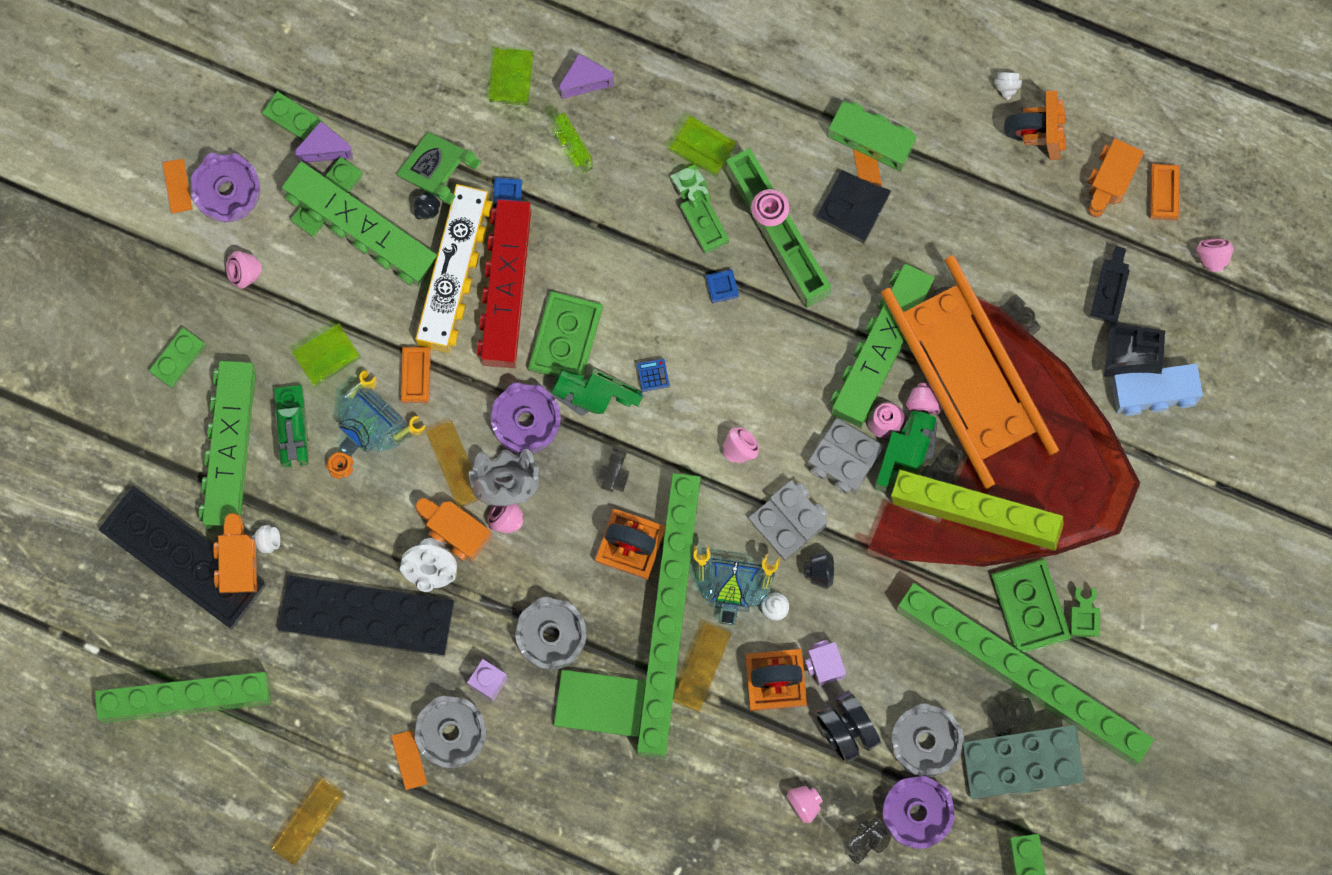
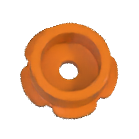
(334, 460)

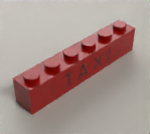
(506, 284)

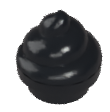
(425, 206)

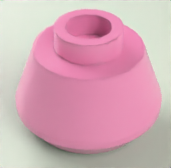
(772, 201)
(1215, 253)
(242, 269)
(923, 400)
(883, 427)
(740, 446)
(505, 518)
(805, 803)

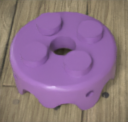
(223, 169)
(525, 399)
(925, 793)

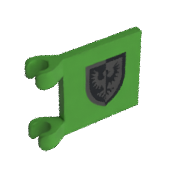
(434, 163)

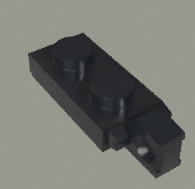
(1110, 288)

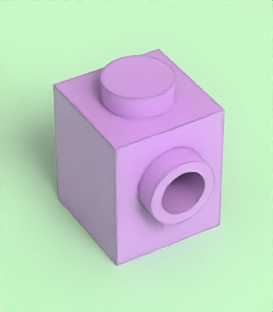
(825, 663)

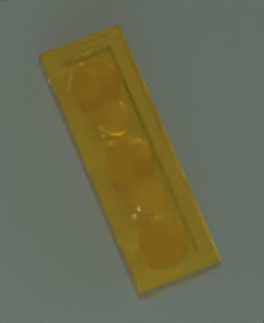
(453, 462)
(702, 668)
(308, 822)

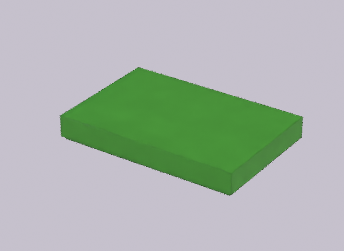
(565, 335)
(1031, 606)
(600, 703)

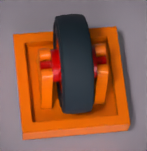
(1040, 125)
(630, 544)
(776, 680)

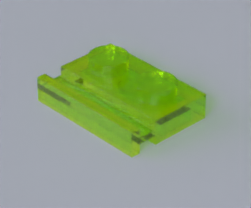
(511, 76)
(568, 135)
(703, 146)
(326, 355)

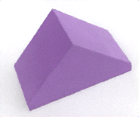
(585, 77)
(323, 146)

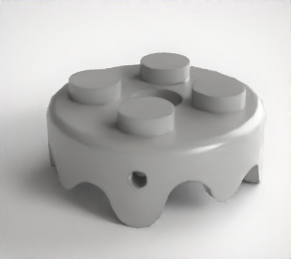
(517, 472)
(545, 614)
(436, 717)
(932, 721)

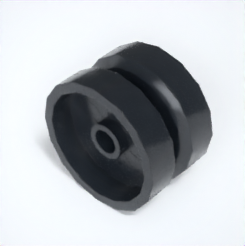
(845, 729)

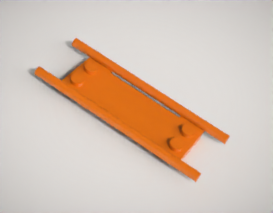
(969, 372)

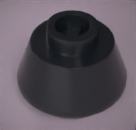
(820, 569)

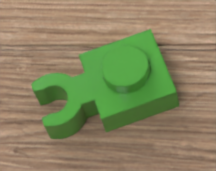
(691, 184)
(1085, 618)

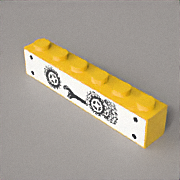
(453, 269)

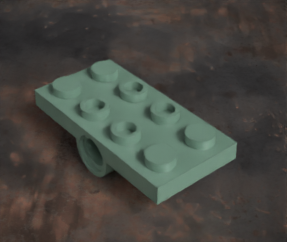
(1024, 762)

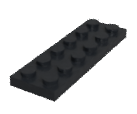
(174, 555)
(366, 616)

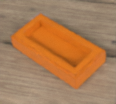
(1164, 192)
(415, 374)

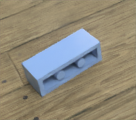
(1157, 391)

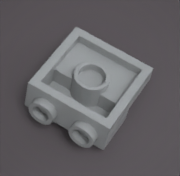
(845, 457)
(789, 519)

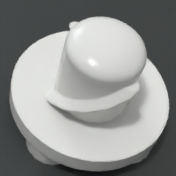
(429, 565)

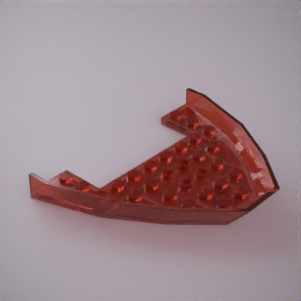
(1083, 482)

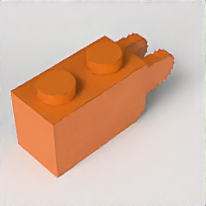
(1114, 176)
(454, 528)
(236, 558)

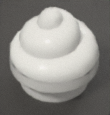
(1008, 83)
(267, 539)
(775, 606)

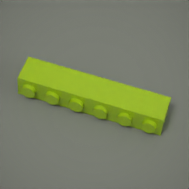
(977, 510)

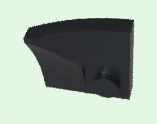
(853, 206)
(1134, 350)

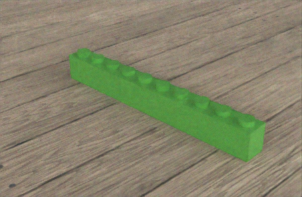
(669, 616)
(1025, 675)

